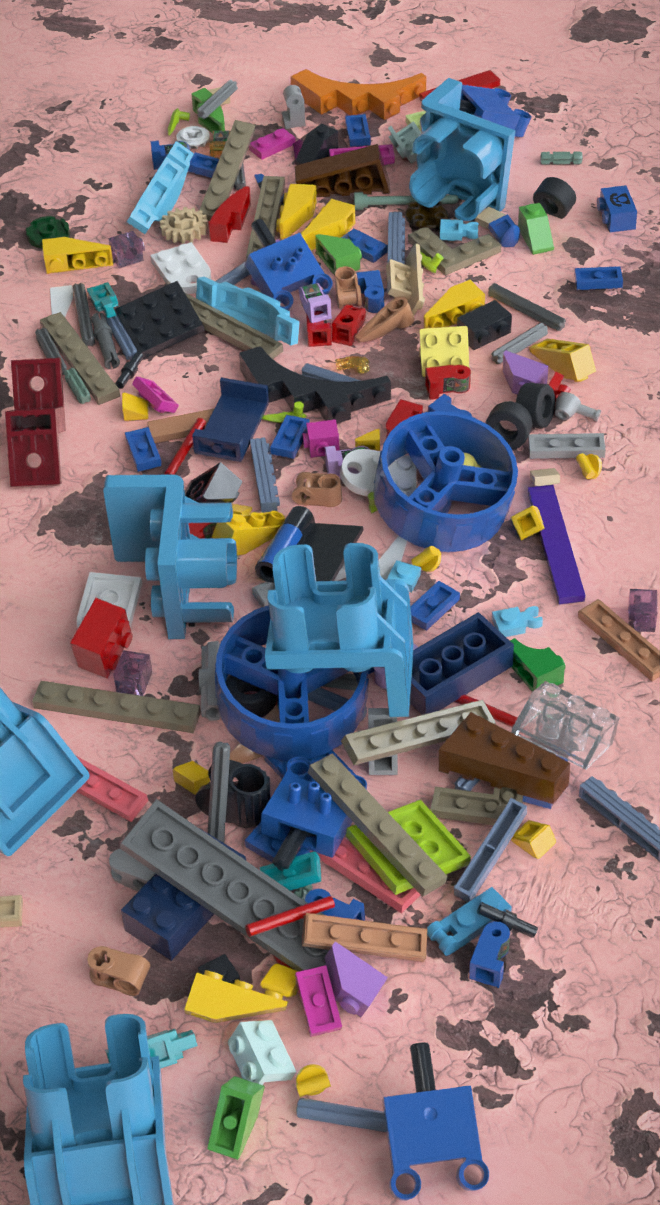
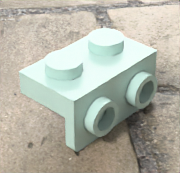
(405, 140)
(260, 1052)

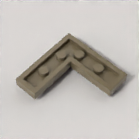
(457, 257)
(470, 805)

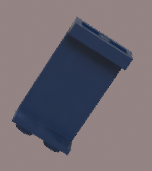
(232, 420)

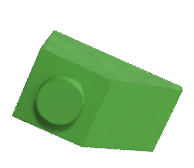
(535, 228)
(337, 252)
(235, 1116)

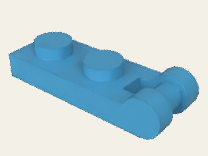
(465, 922)

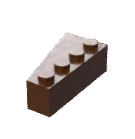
(346, 173)
(503, 759)

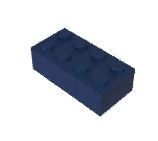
(458, 663)
(165, 915)

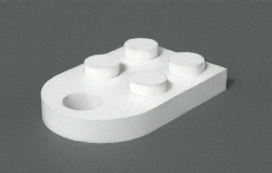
(181, 265)
(365, 461)
(112, 588)

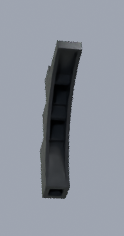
(332, 398)

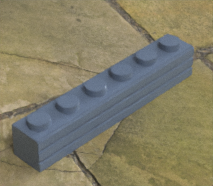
(396, 237)
(263, 473)
(621, 815)
(490, 850)

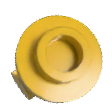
(590, 465)
(428, 559)
(312, 1080)

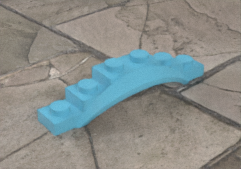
(162, 190)
(250, 308)

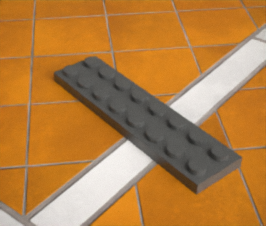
(220, 882)

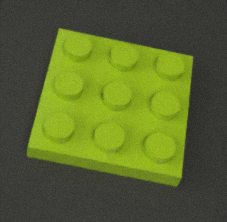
(426, 832)

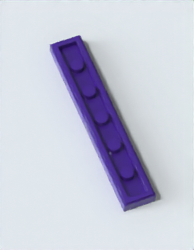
(557, 546)

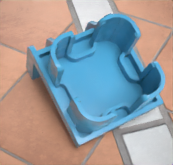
(460, 155)
(151, 526)
(341, 622)
(35, 773)
(97, 1127)

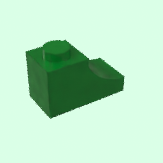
(537, 665)

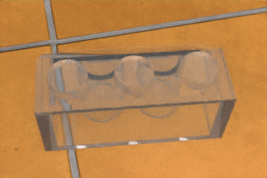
(566, 725)

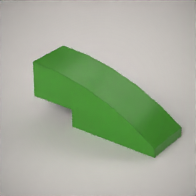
(215, 120)

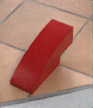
(230, 215)

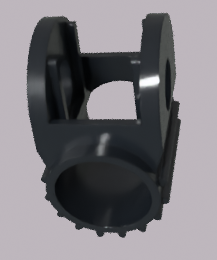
(244, 797)

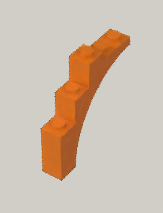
(352, 98)

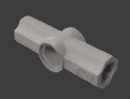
(207, 681)

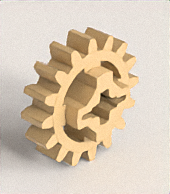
(184, 225)

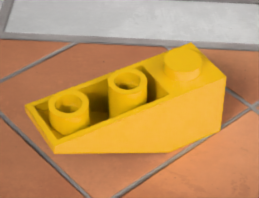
(297, 209)
(333, 220)
(74, 254)
(453, 304)
(250, 529)
(222, 1001)

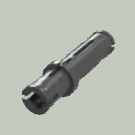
(103, 335)

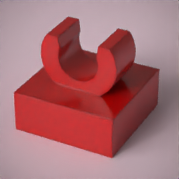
(556, 386)

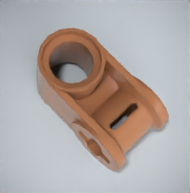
(347, 287)
(319, 489)
(119, 972)

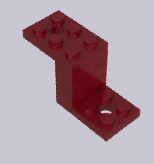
(35, 422)

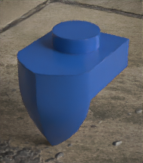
(505, 231)

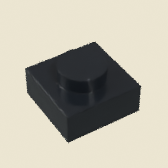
(221, 966)

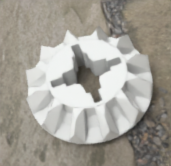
(194, 136)

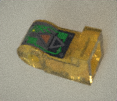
(218, 142)

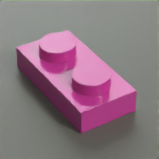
(272, 143)
(156, 395)
(318, 1001)

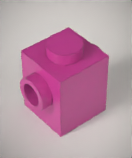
(319, 436)

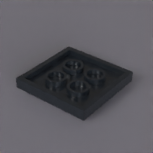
(160, 319)

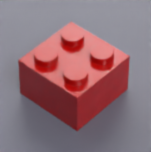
(101, 638)

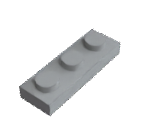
(565, 445)

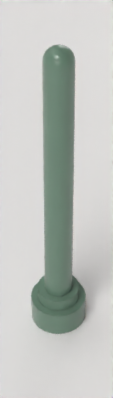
(362, 200)

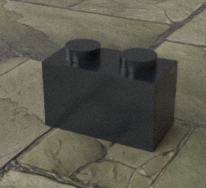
(486, 324)

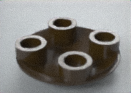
(425, 216)

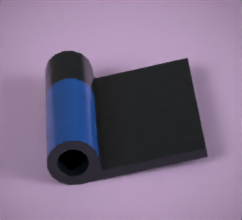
(324, 539)

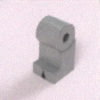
(295, 111)
(128, 870)

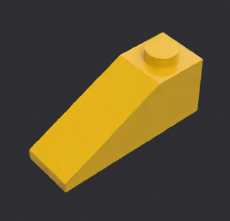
(566, 357)

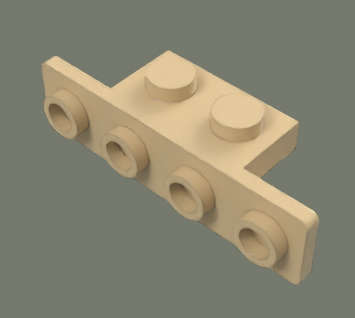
(407, 279)

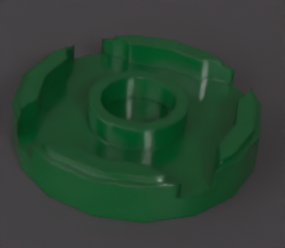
(46, 228)

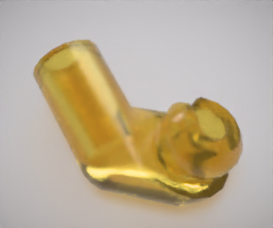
(353, 362)

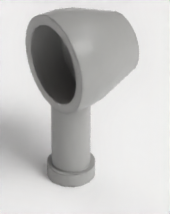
(569, 404)

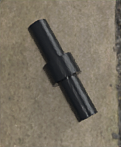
(129, 370)
(508, 918)

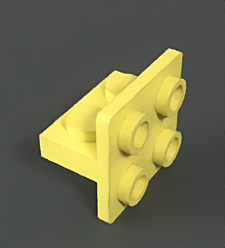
(443, 347)

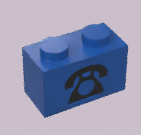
(617, 208)

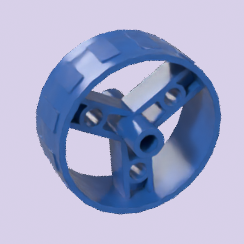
(437, 448)
(293, 735)

